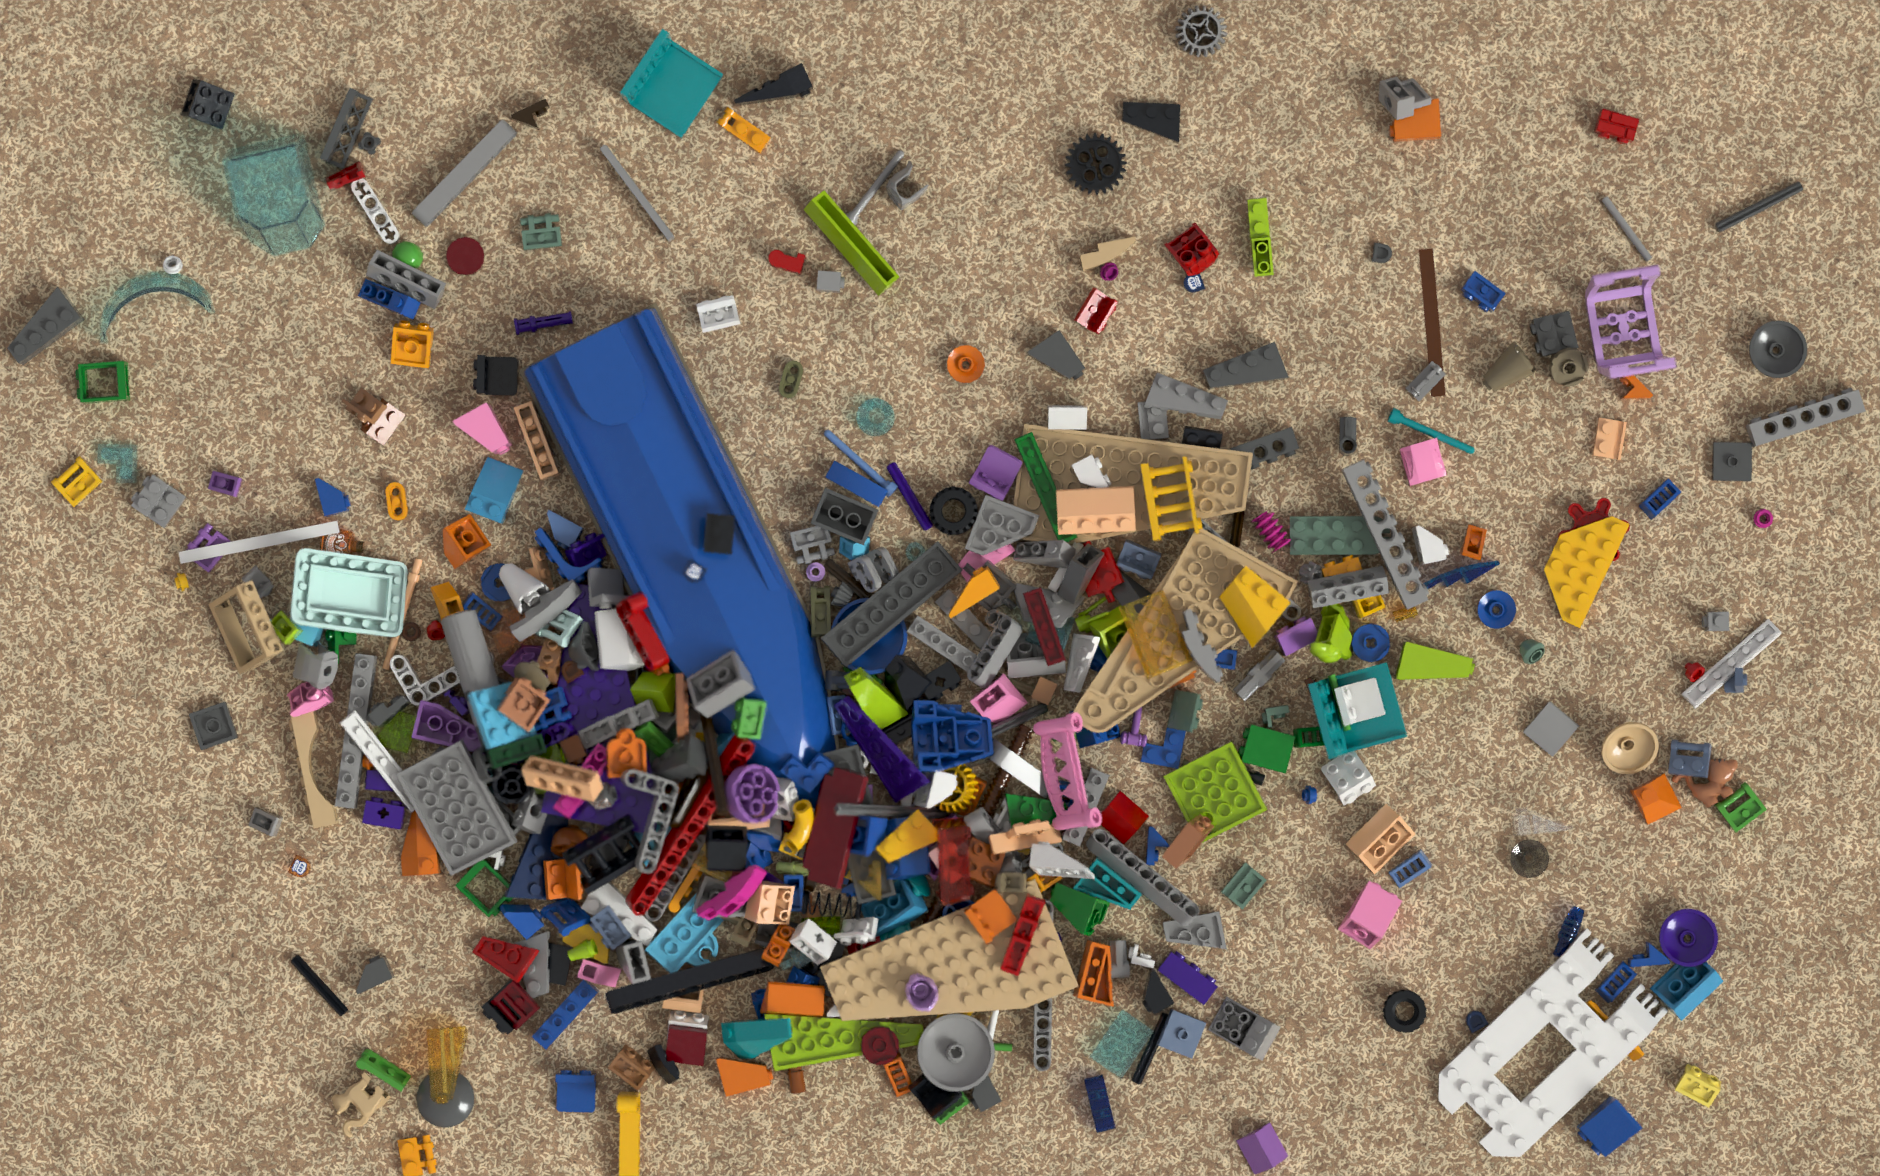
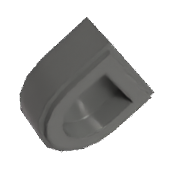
(1381, 253)

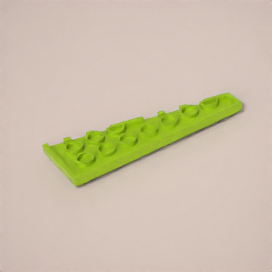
(831, 1039)

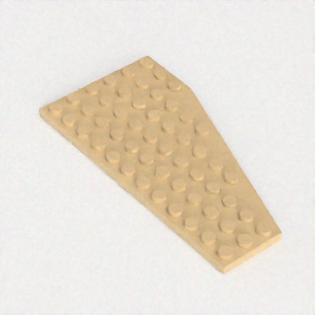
(1217, 479)
(958, 961)

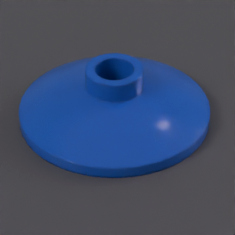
(1506, 612)

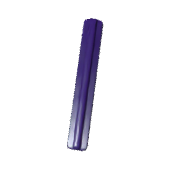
(909, 496)

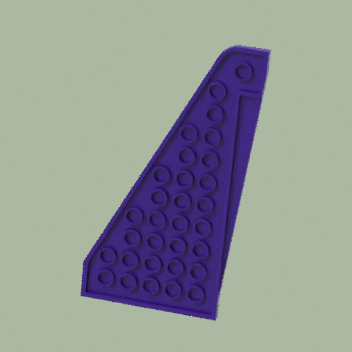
(590, 701)

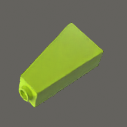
(1429, 663)
(874, 699)

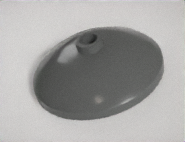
(1791, 348)
(453, 1111)

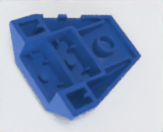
(947, 736)

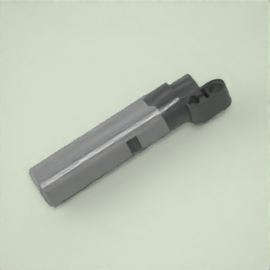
(474, 672)

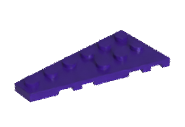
(889, 762)

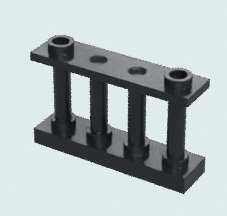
(608, 870)

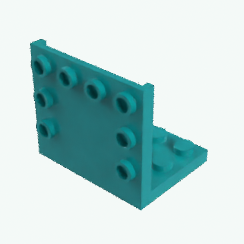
(670, 85)
(1362, 733)

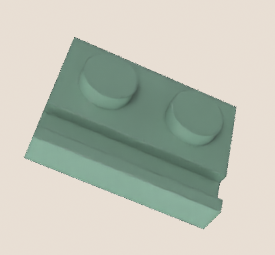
(1243, 885)

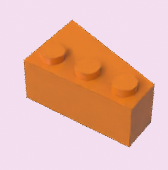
(1095, 974)

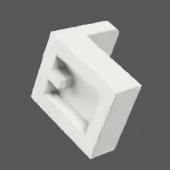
(1143, 959)

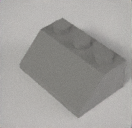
(1028, 660)
(719, 684)

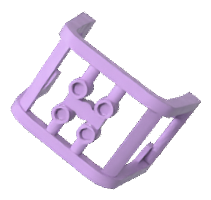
(1620, 366)

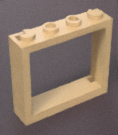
(233, 633)

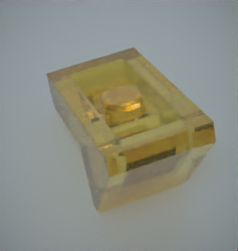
(873, 886)

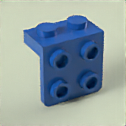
(576, 1091)

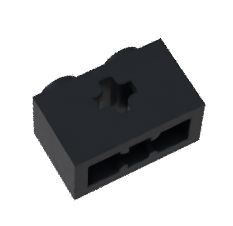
(944, 671)

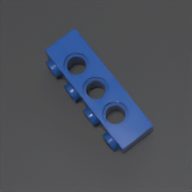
(565, 1014)

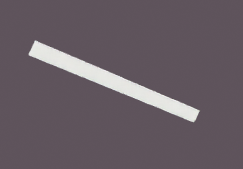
(259, 542)

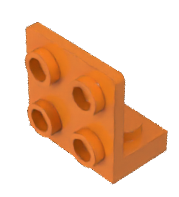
(562, 880)
(990, 915)

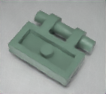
(544, 237)

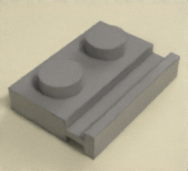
(1152, 422)

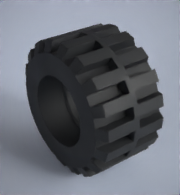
(965, 498)

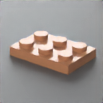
(682, 706)

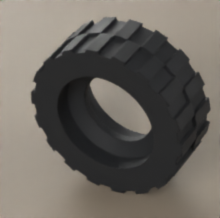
(1404, 996)

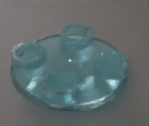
(875, 417)

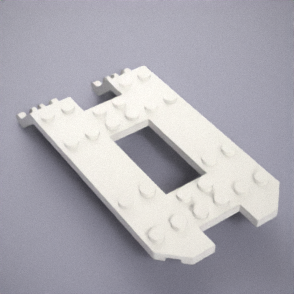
(1553, 1000)

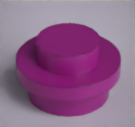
(1109, 271)

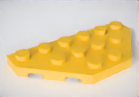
(1580, 565)

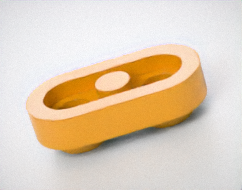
(396, 501)

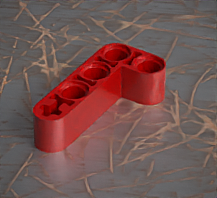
(641, 631)

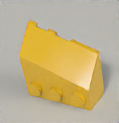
(1253, 604)

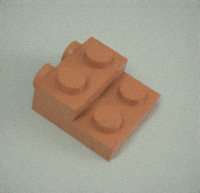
(523, 703)

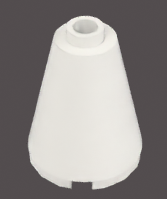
(522, 587)

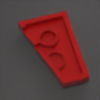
(506, 957)

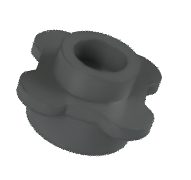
(369, 138)

